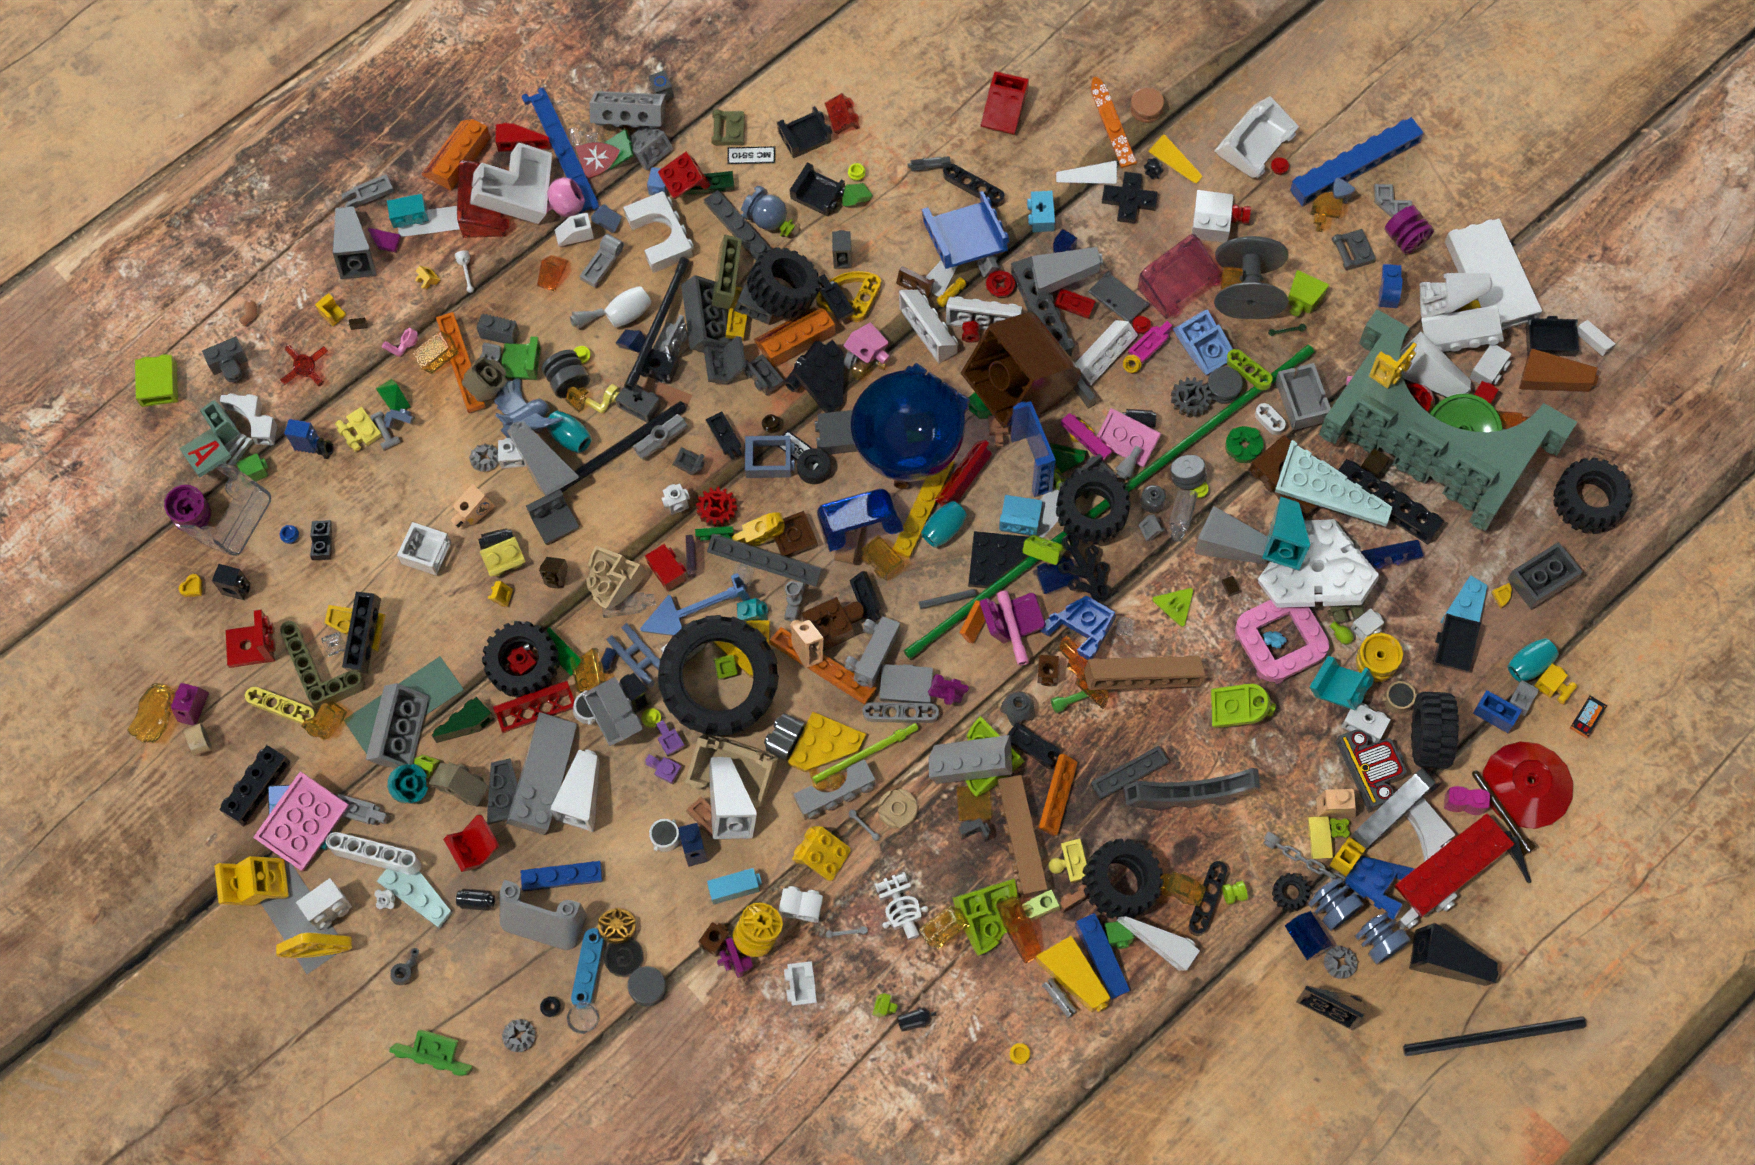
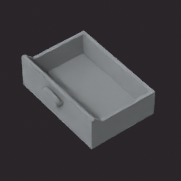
(905, 683)

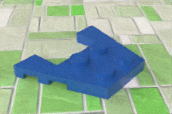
(1086, 618)
(1373, 878)

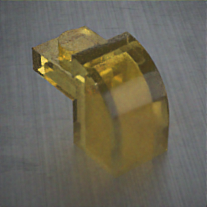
(1325, 206)
(326, 721)
(1183, 888)

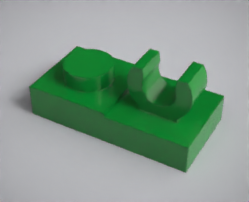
(705, 534)

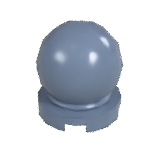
(766, 210)

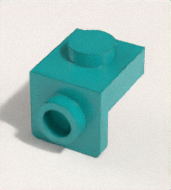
(752, 610)

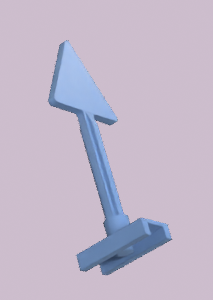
(667, 619)

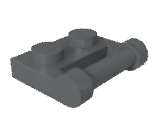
(1358, 247)

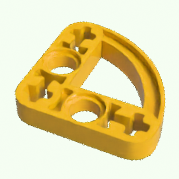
(857, 304)
(313, 945)

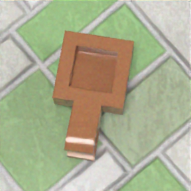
(997, 430)

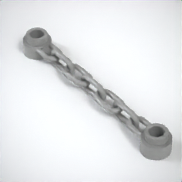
(1273, 841)

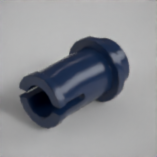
(607, 659)

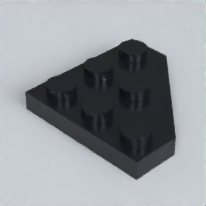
(823, 376)
(994, 557)

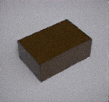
(358, 323)
(1230, 586)

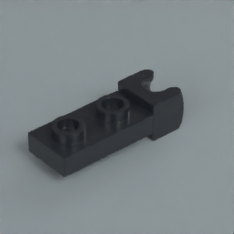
(1033, 745)

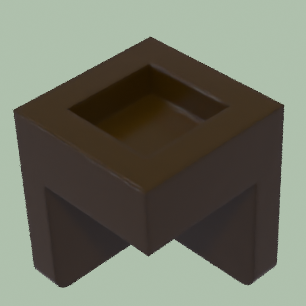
(1375, 462)

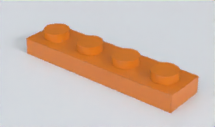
(1058, 794)

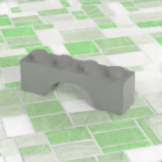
(813, 802)

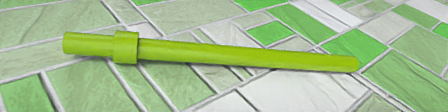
(899, 735)

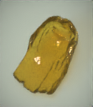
(153, 713)

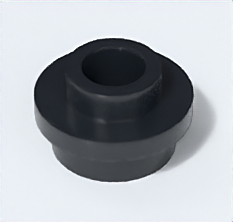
(547, 1001)

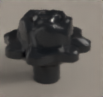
(1153, 168)

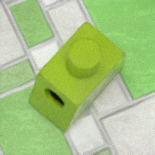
(1306, 293)

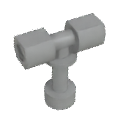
(794, 593)

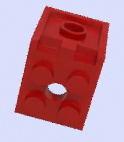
(261, 641)

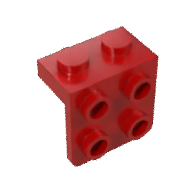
(472, 845)

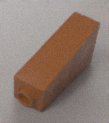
(1556, 373)

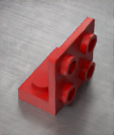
(682, 175)

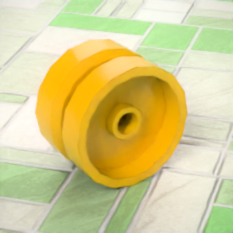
(1381, 655)

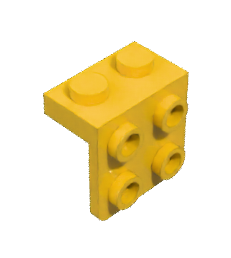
(821, 852)

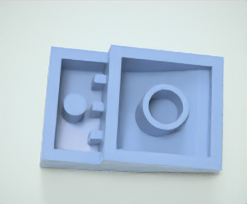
(1204, 341)

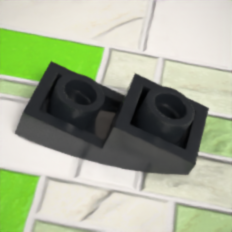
(321, 540)

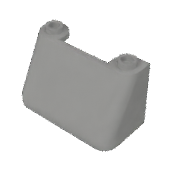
(551, 928)

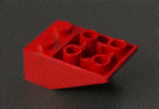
(1005, 102)

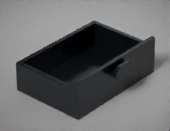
(1552, 336)
(1456, 643)

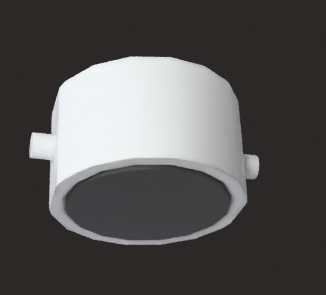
(581, 710)
(664, 835)

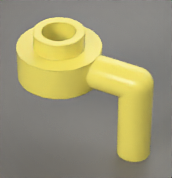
(609, 396)

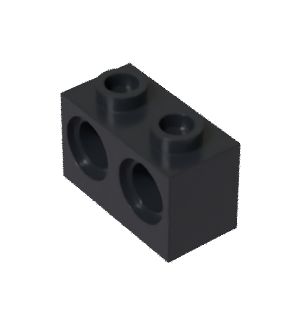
(635, 692)

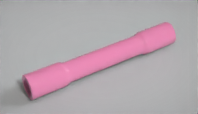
(1018, 647)

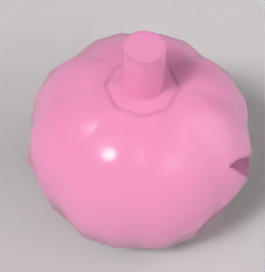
(563, 197)

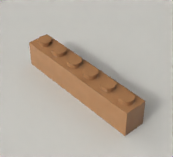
(1144, 672)
(1021, 836)

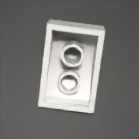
(1212, 216)

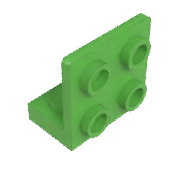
(522, 360)

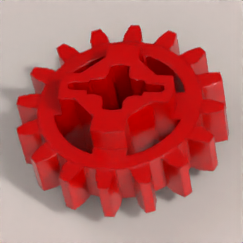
(714, 514)

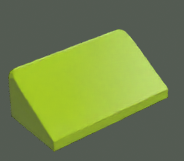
(1043, 549)

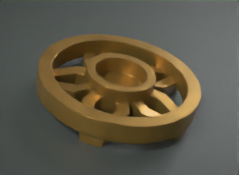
(616, 925)

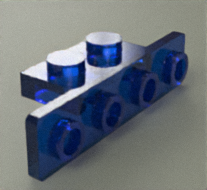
(1393, 553)

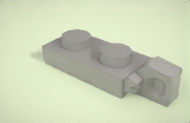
(363, 811)

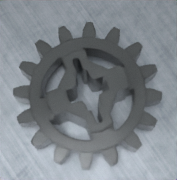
(1196, 402)

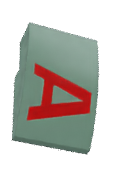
(205, 453)

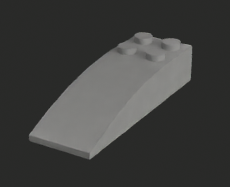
(542, 773)

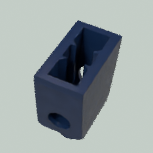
(692, 843)

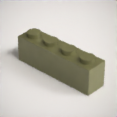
(726, 272)

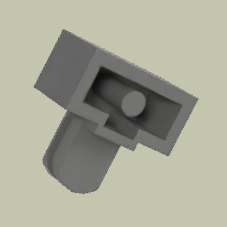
(226, 359)

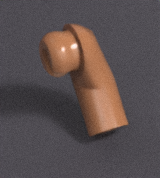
(251, 312)

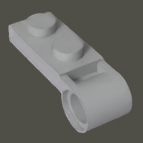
(602, 261)

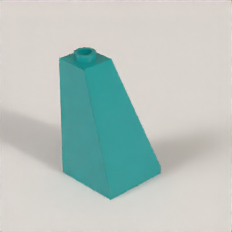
(1287, 536)

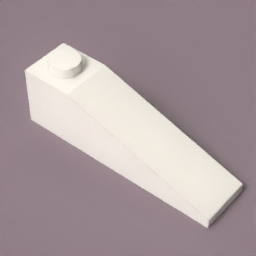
(1173, 948)

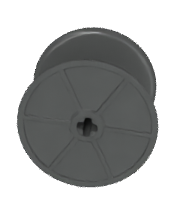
(1251, 297)

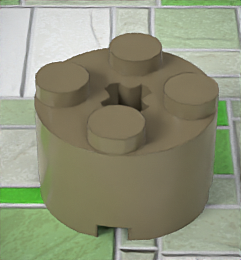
(484, 379)

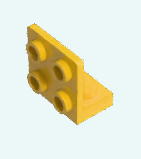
(1388, 371)

